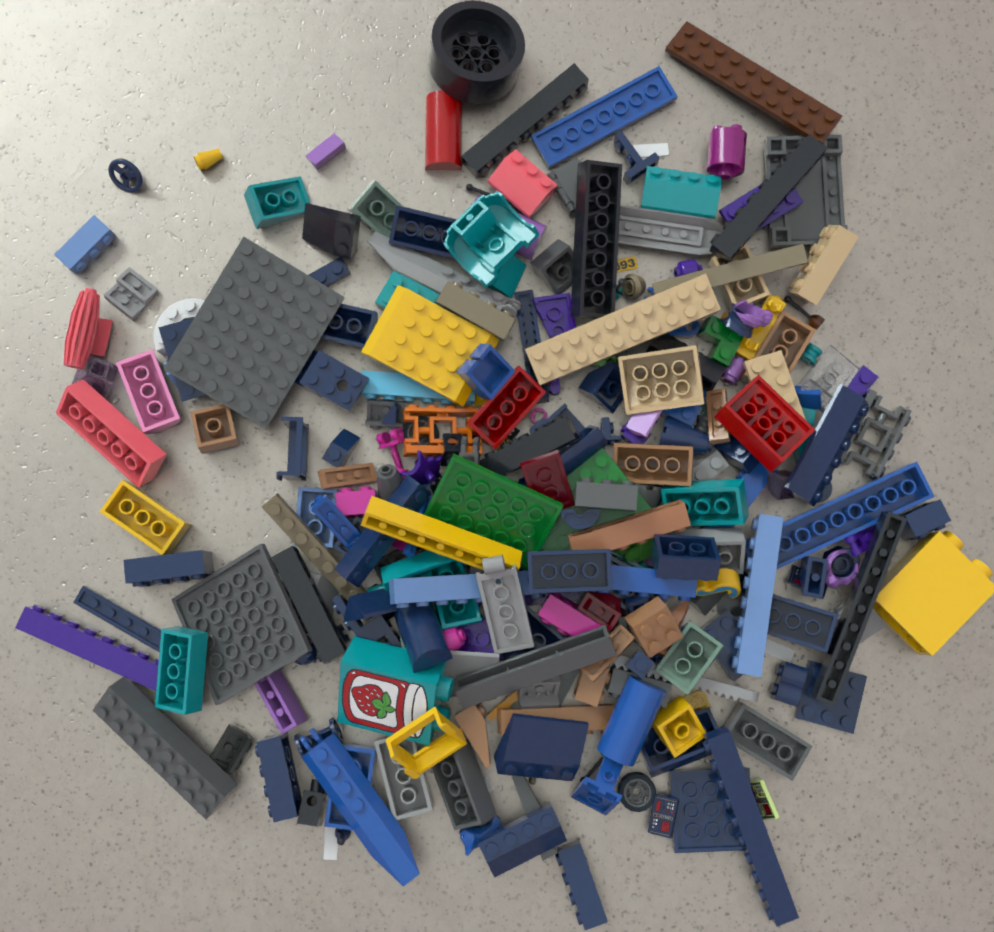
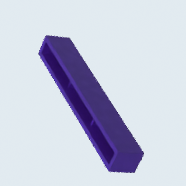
(89, 646)

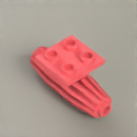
(86, 331)

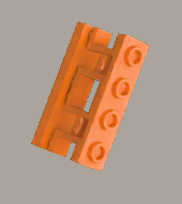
(436, 415)

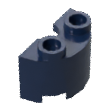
(580, 521)

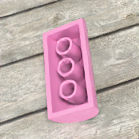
(148, 392)

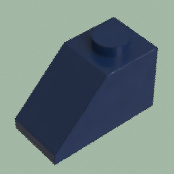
(341, 448)
(813, 576)

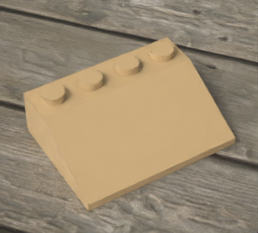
(661, 379)

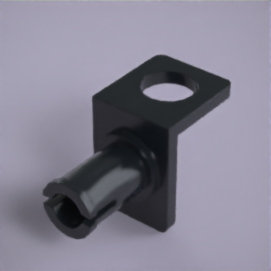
(449, 449)

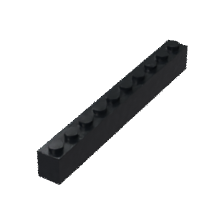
(858, 607)

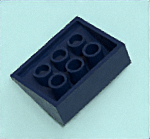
(541, 747)

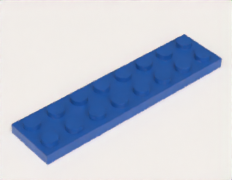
(604, 117)

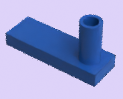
(335, 520)

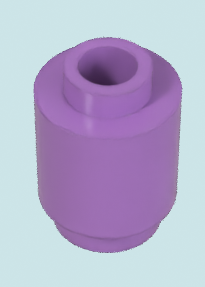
(734, 371)

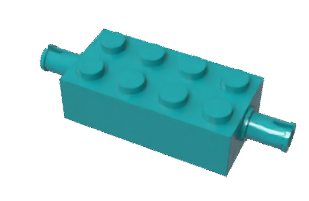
(420, 565)

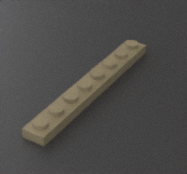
(310, 545)

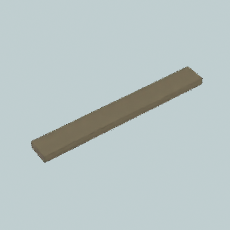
(742, 269)

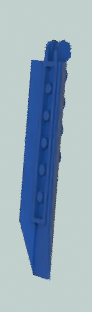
(360, 806)

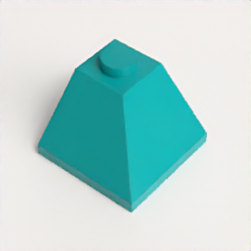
(458, 614)

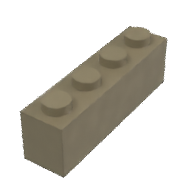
(475, 310)

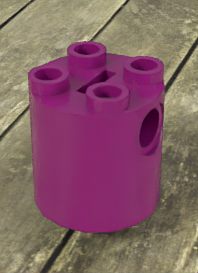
(727, 151)

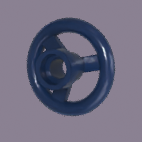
(126, 173)

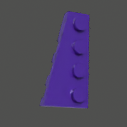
(555, 313)

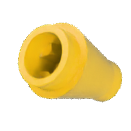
(207, 158)

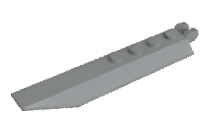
(666, 230)
(433, 273)

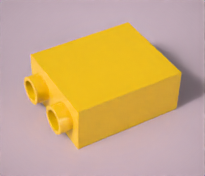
(933, 592)

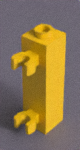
(750, 346)

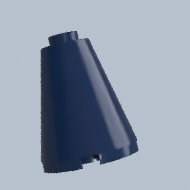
(681, 434)

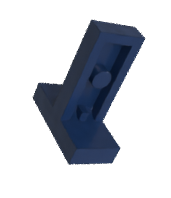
(633, 159)

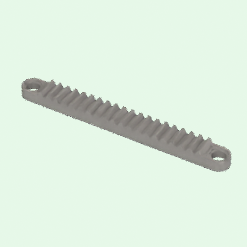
(704, 684)

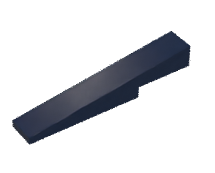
(529, 332)

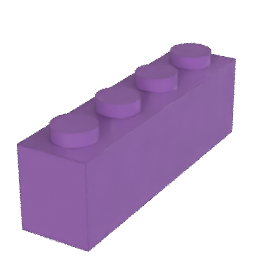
(281, 702)

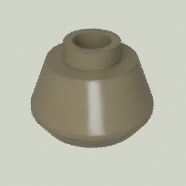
(634, 286)

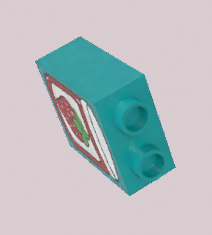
(385, 694)

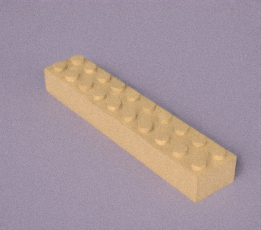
(622, 329)

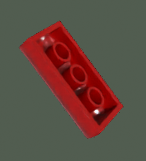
(443, 132)
(506, 410)

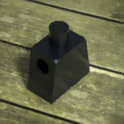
(311, 814)

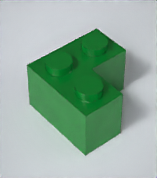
(724, 340)

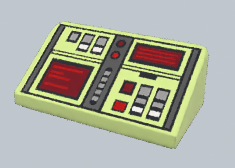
(763, 799)

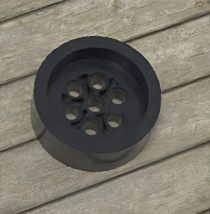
(475, 51)

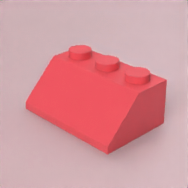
(522, 183)

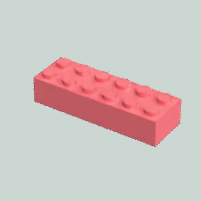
(110, 433)

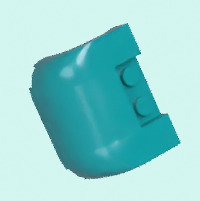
(488, 237)

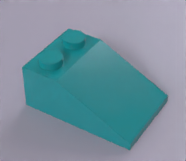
(276, 201)

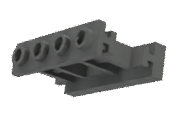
(887, 441)

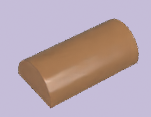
(655, 463)

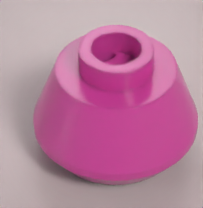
(455, 638)

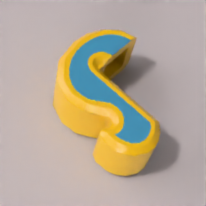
(727, 580)

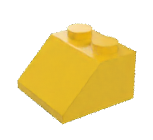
(678, 726)

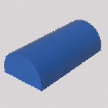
(631, 721)

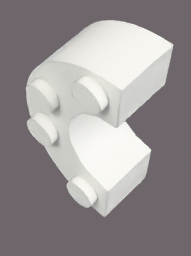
(175, 313)

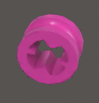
(540, 410)

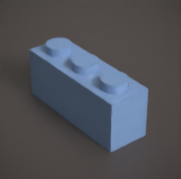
(85, 245)

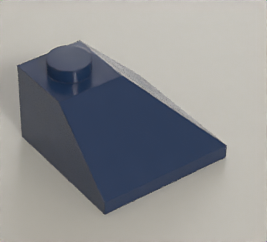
(604, 386)

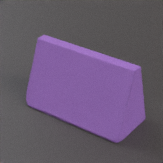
(326, 151)

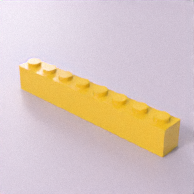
(435, 535)

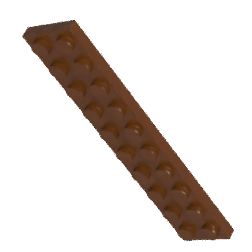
(753, 83)

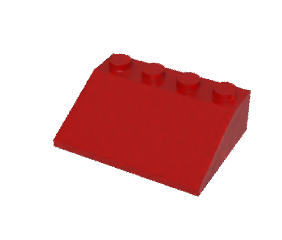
(764, 423)

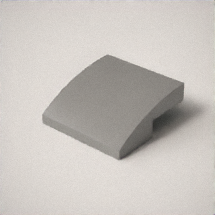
(131, 293)

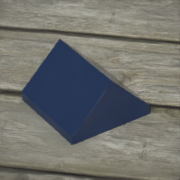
(368, 605)

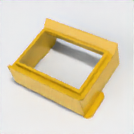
(429, 755)

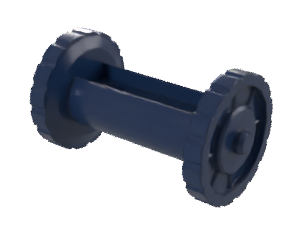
(325, 732)

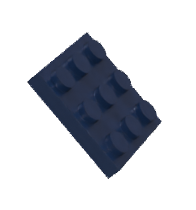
(847, 707)

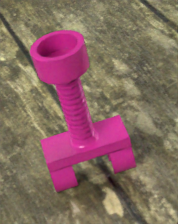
(398, 437)

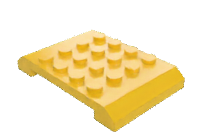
(426, 343)

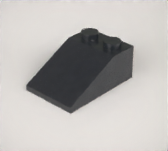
(331, 230)

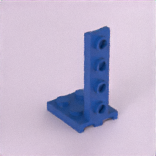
(599, 792)

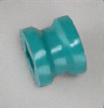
(810, 354)

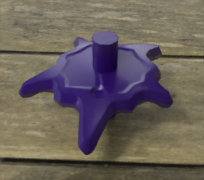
(425, 469)

